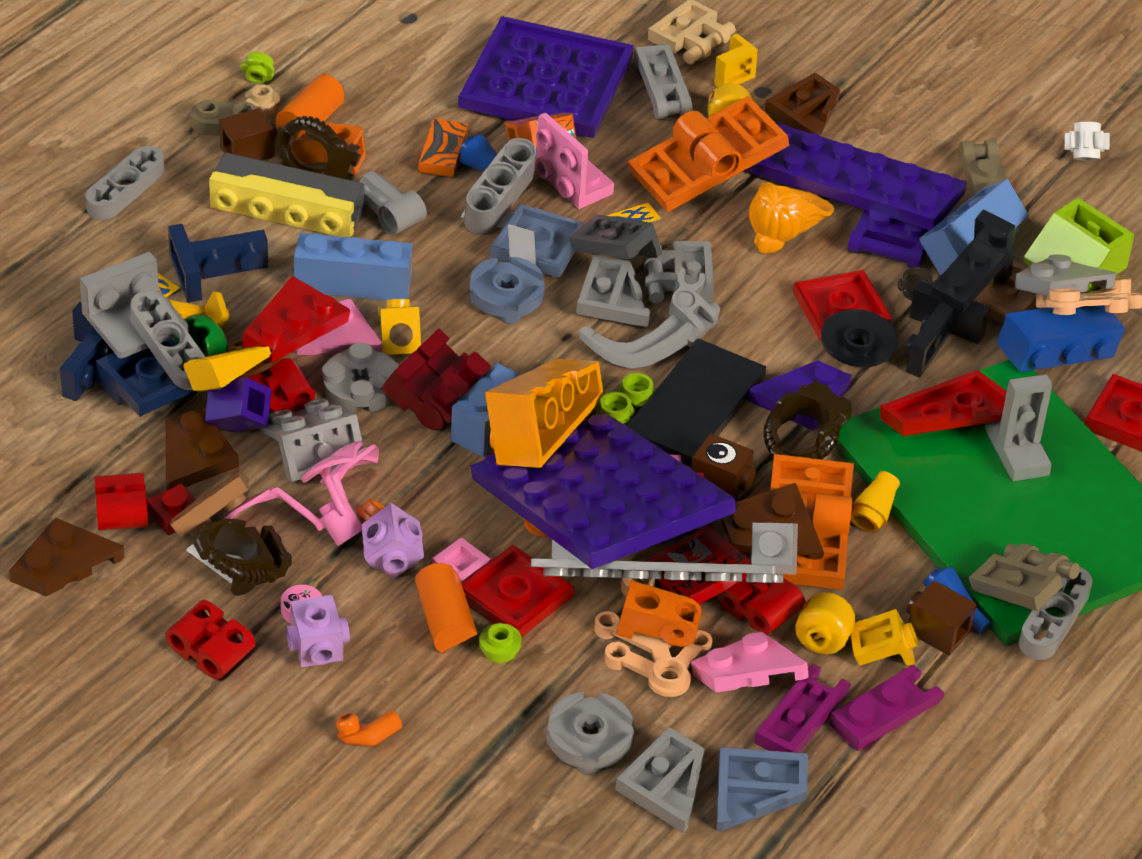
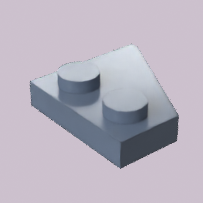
(758, 784)

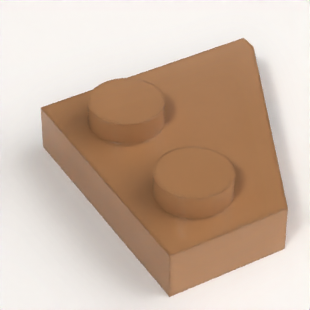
(225, 496)

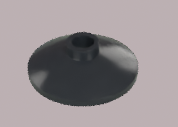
(859, 338)

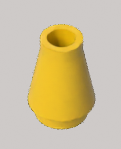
(874, 504)

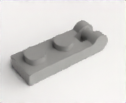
(663, 80)

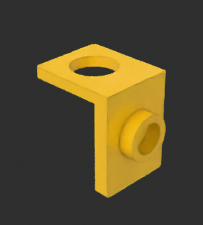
(398, 312)

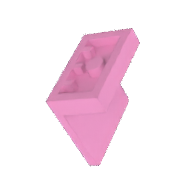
(566, 165)

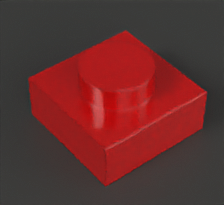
(168, 505)

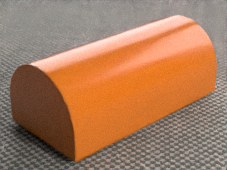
(317, 99)
(444, 605)

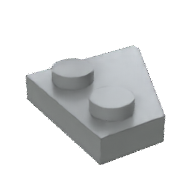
(1060, 272)
(612, 293)
(665, 778)

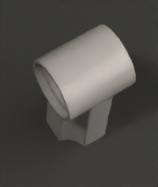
(394, 208)

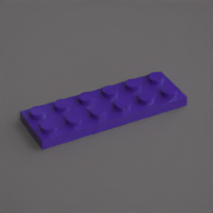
(862, 178)

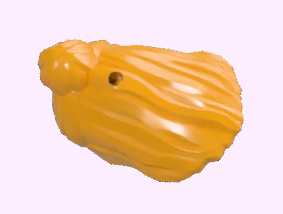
(782, 214)

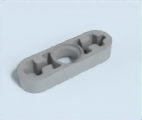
(108, 198)
(166, 323)
(1056, 626)

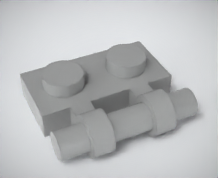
(691, 255)

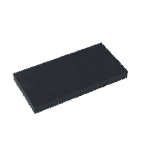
(696, 399)

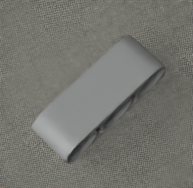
(500, 186)

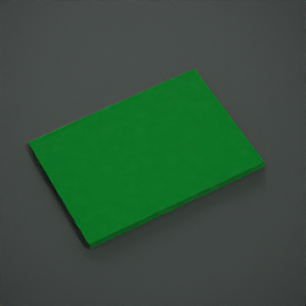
(967, 508)

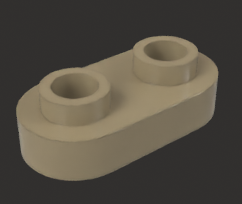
(207, 113)

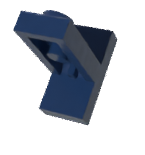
(214, 257)
(81, 368)

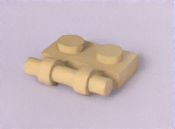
(685, 25)

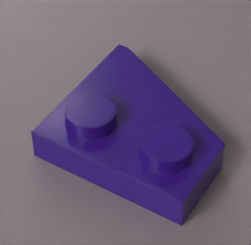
(770, 391)

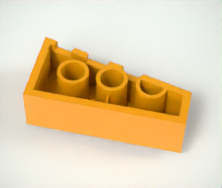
(541, 410)

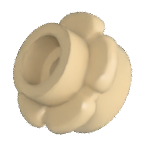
(264, 98)

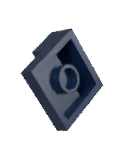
(138, 380)

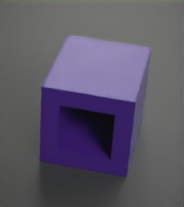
(239, 405)

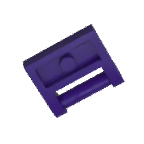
(888, 238)

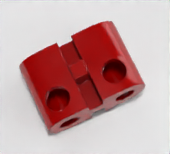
(287, 385)
(121, 501)
(763, 603)
(210, 639)

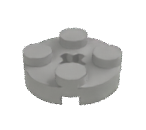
(356, 363)
(584, 750)

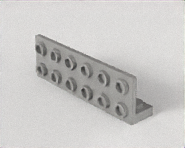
(772, 556)

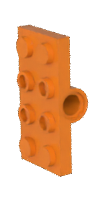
(707, 152)
(828, 499)

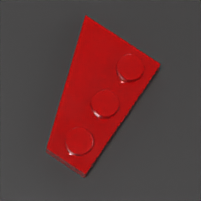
(294, 319)
(948, 405)

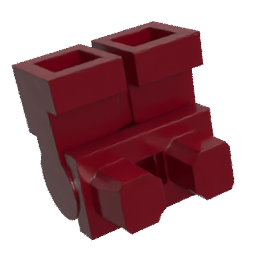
(434, 380)

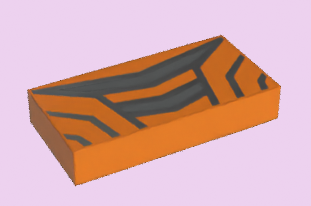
(442, 147)

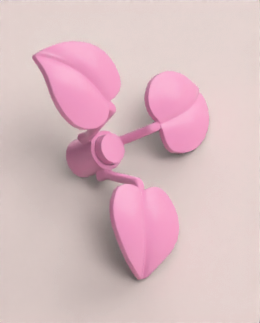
(338, 514)

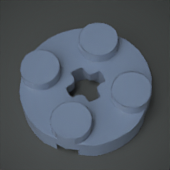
(490, 283)

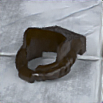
(340, 155)
(813, 401)
(262, 553)

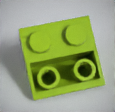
(1085, 237)

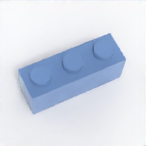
(956, 231)
(354, 266)

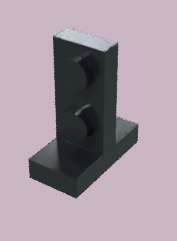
(982, 260)
(937, 324)

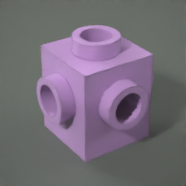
(392, 541)
(317, 640)

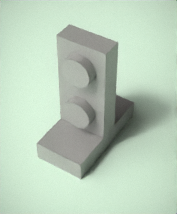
(1021, 428)

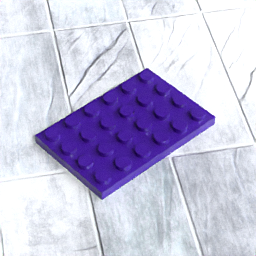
(606, 493)

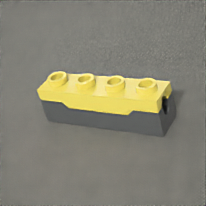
(286, 195)

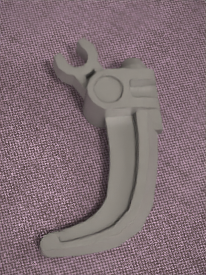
(687, 321)

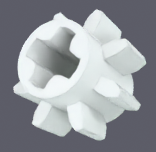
(1087, 141)

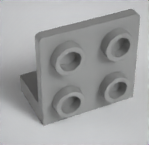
(108, 298)
(311, 434)

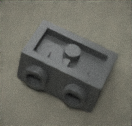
(617, 238)

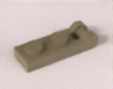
(981, 172)

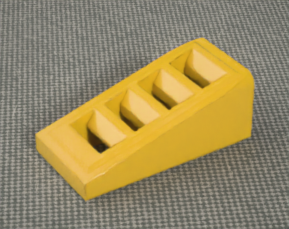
(223, 368)

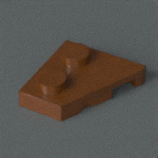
(805, 104)
(195, 450)
(774, 506)
(62, 556)

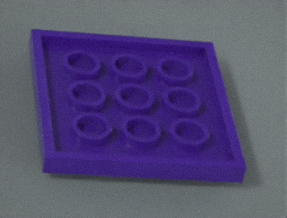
(546, 70)

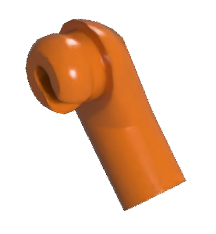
(371, 734)

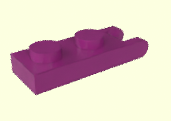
(883, 708)
(800, 713)

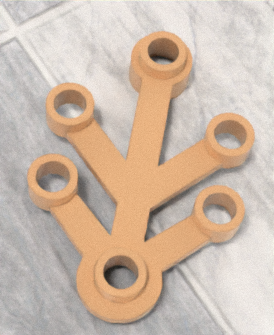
(1115, 299)
(665, 675)

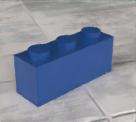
(1047, 340)

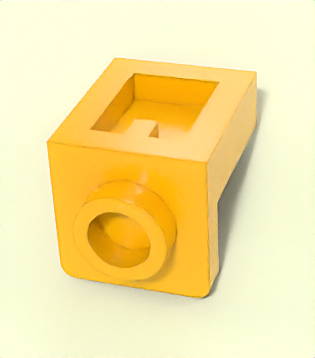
(737, 64)
(883, 637)

